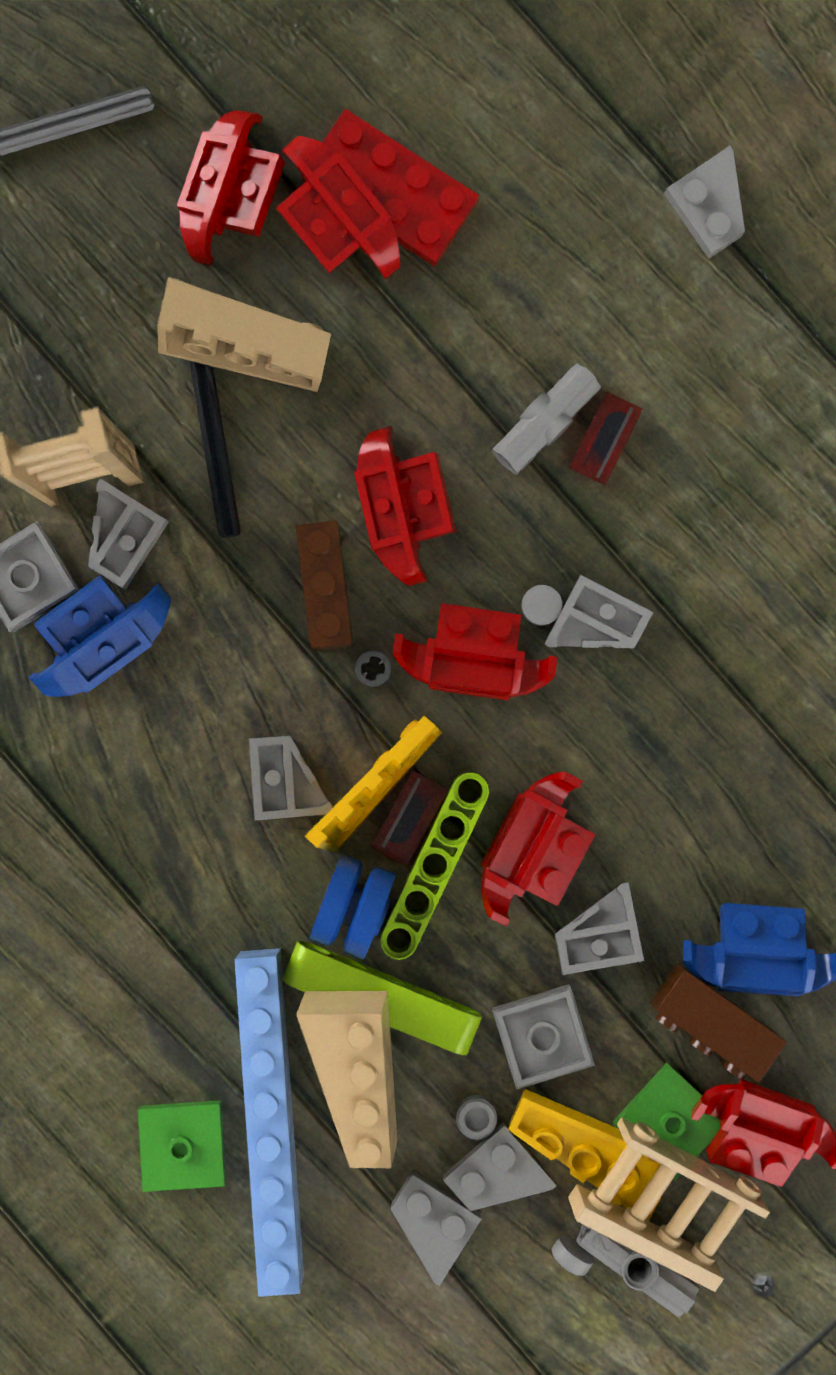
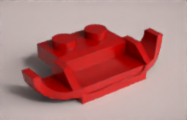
(227, 185)
(337, 210)
(401, 504)
(474, 655)
(534, 848)
(764, 1131)

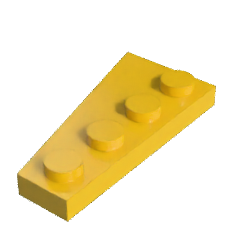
(370, 791)
(580, 1144)

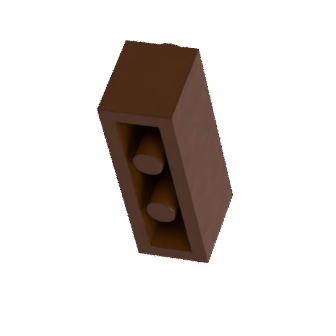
(324, 585)
(716, 1025)

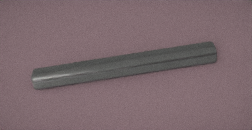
(75, 119)

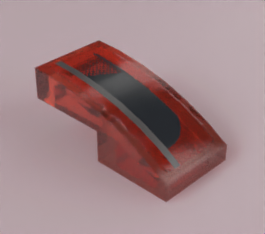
(605, 438)
(409, 818)

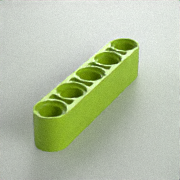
(433, 885)
(410, 1006)

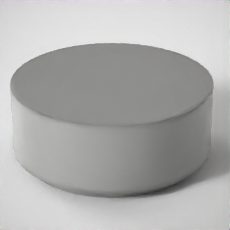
(541, 605)
(476, 1117)
(572, 1256)

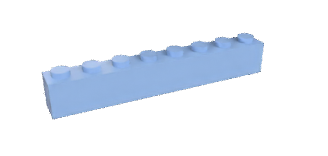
(269, 1122)

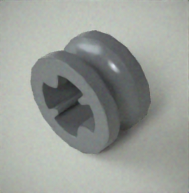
(365, 658)

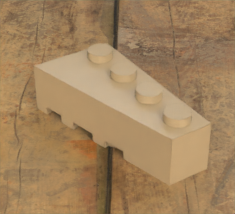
(240, 337)
(354, 1065)

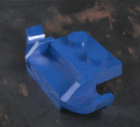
(97, 636)
(761, 953)

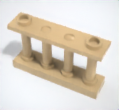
(71, 459)
(665, 1242)

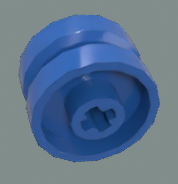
(353, 906)

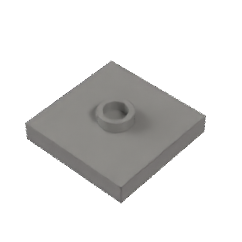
(32, 577)
(543, 1036)

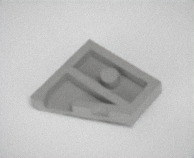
(710, 203)
(122, 535)
(598, 618)
(283, 781)
(601, 935)
(497, 1172)
(433, 1223)

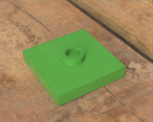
(666, 1107)
(182, 1146)

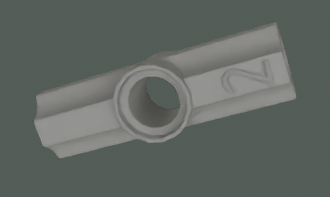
(546, 419)
(657, 1281)

